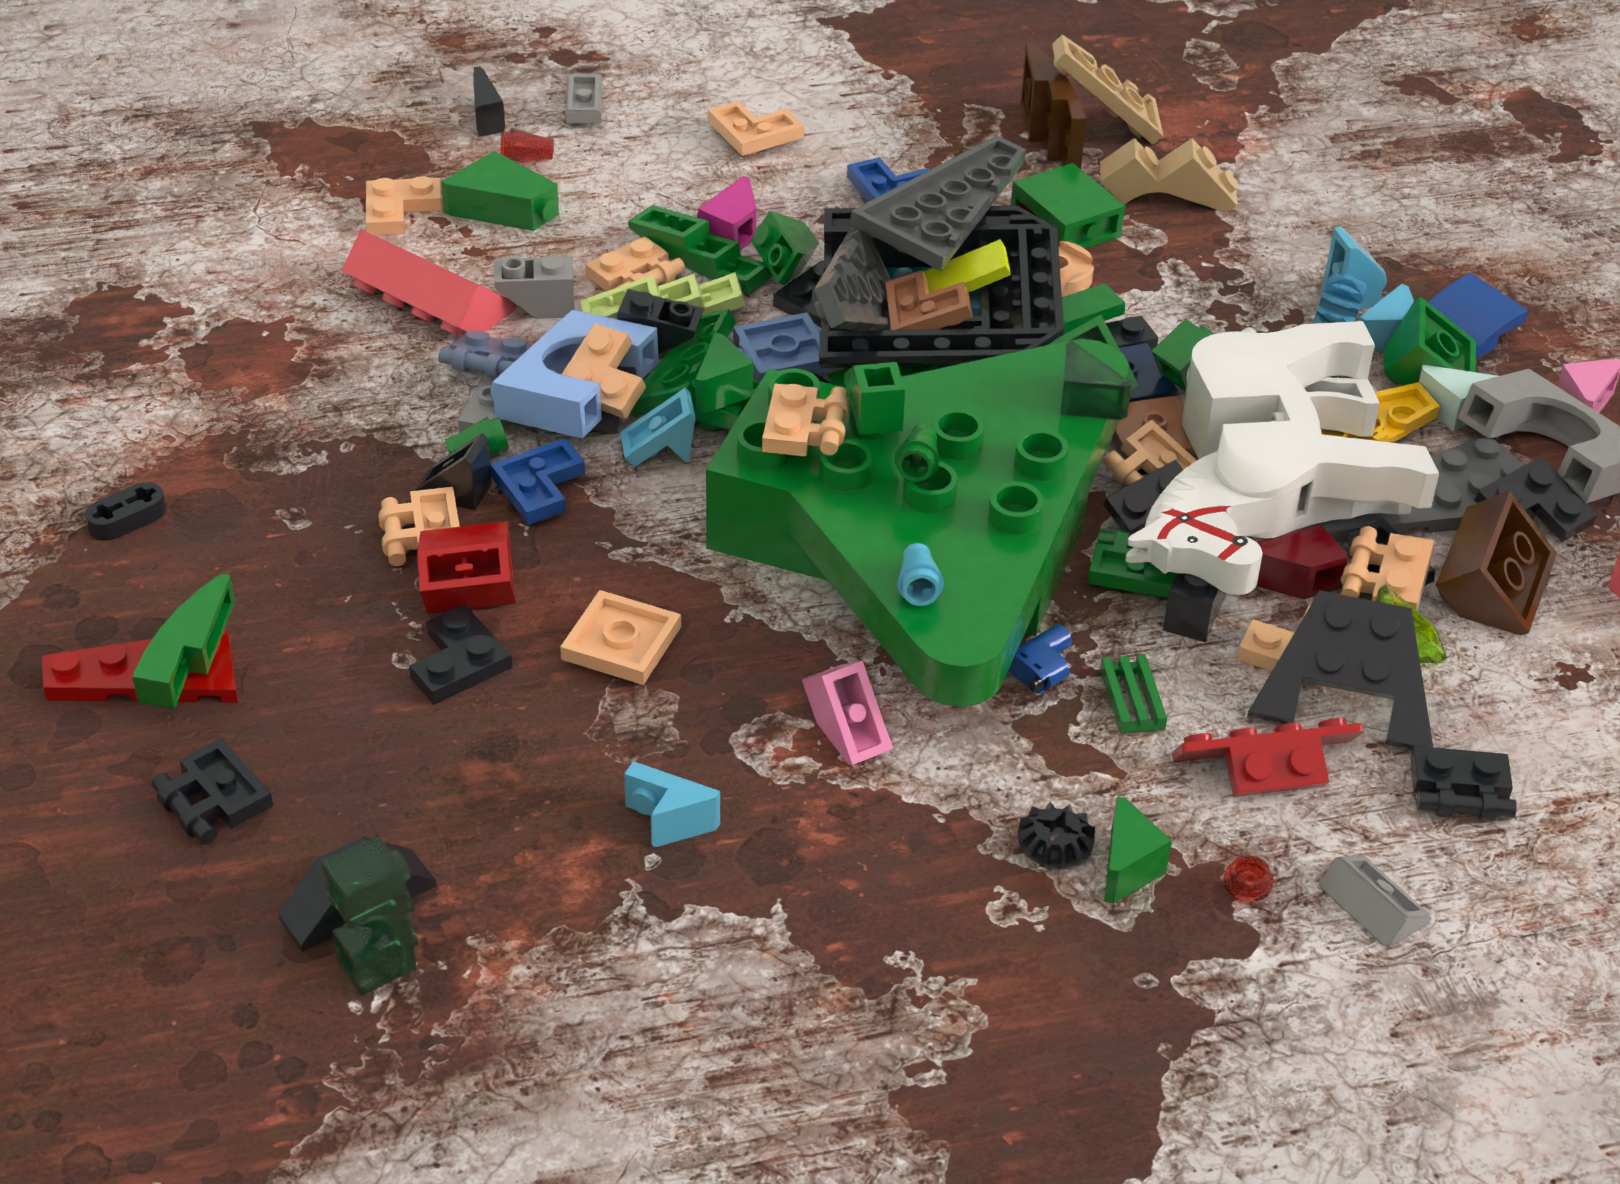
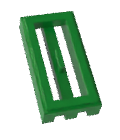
(1127, 670)

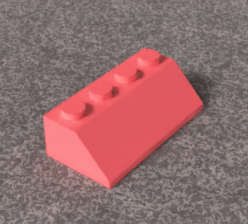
(424, 285)

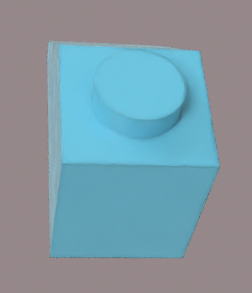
(1350, 258)

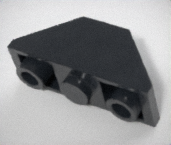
(312, 916)

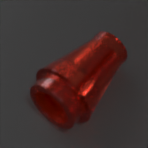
(525, 146)

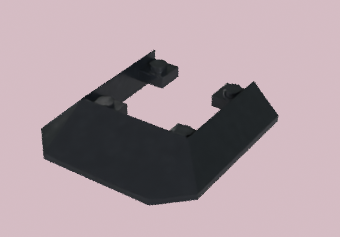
(1014, 311)

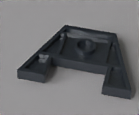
(1355, 649)

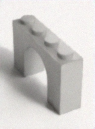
(1535, 405)

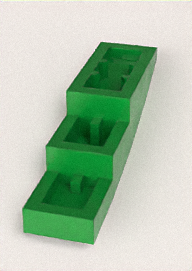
(700, 251)

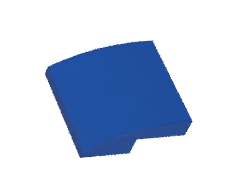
(1479, 311)

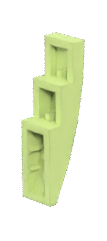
(712, 295)

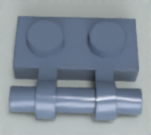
(482, 353)

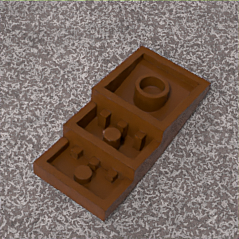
(1051, 109)

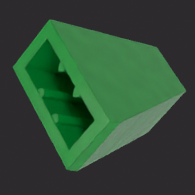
(500, 194)

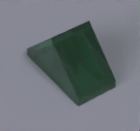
(1092, 387)

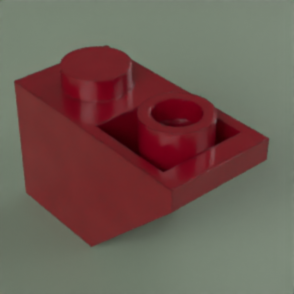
(1302, 563)

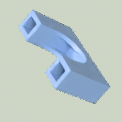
(541, 397)

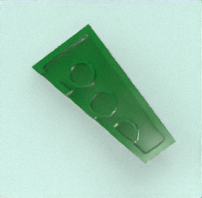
(683, 363)

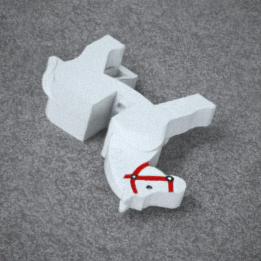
(1262, 460)

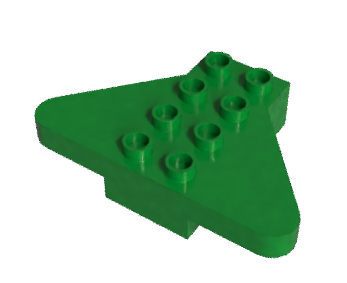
(992, 514)

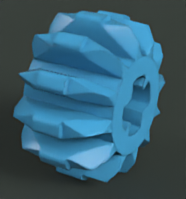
(1340, 299)

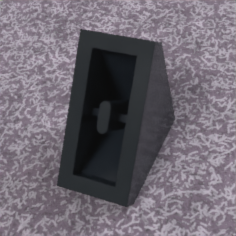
(465, 471)

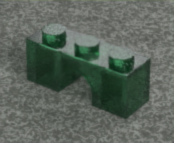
(373, 900)

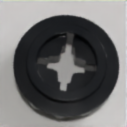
(1067, 848)

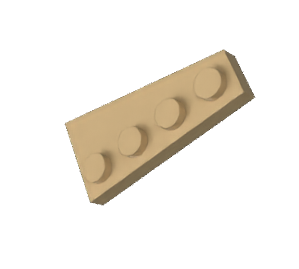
(1102, 82)

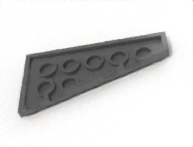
(942, 206)
(854, 286)
(1461, 475)

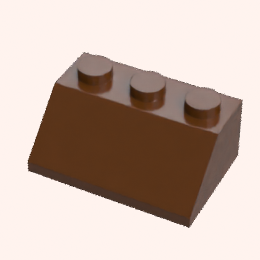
(1497, 565)

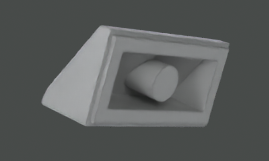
(1373, 899)

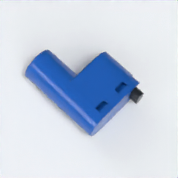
(1039, 661)

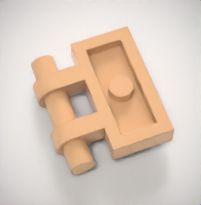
(633, 263)
(791, 419)
(1147, 449)
(427, 511)
(1402, 563)

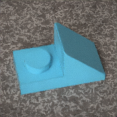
(665, 425)
(675, 804)

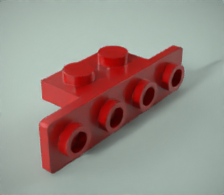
(1272, 761)

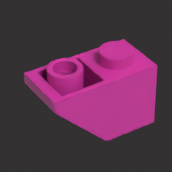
(732, 213)

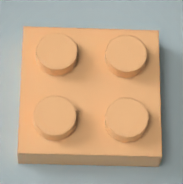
(621, 637)

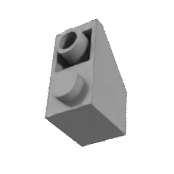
(537, 284)

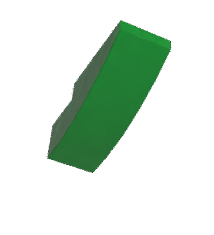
(184, 644)

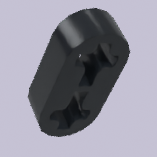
(125, 511)

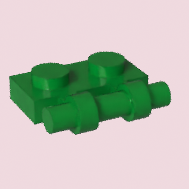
(1112, 571)

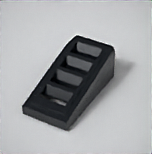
(488, 105)

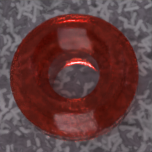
(1248, 878)

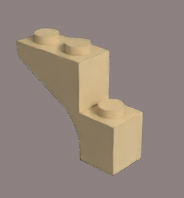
(1184, 172)

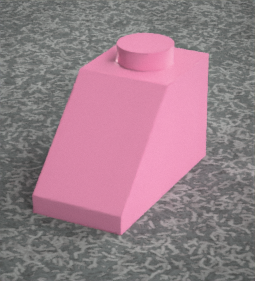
(848, 711)

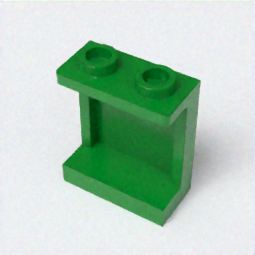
(1072, 204)

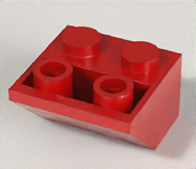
(466, 567)

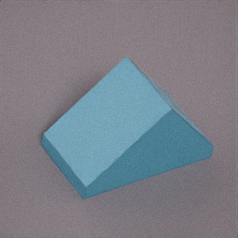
(1386, 315)

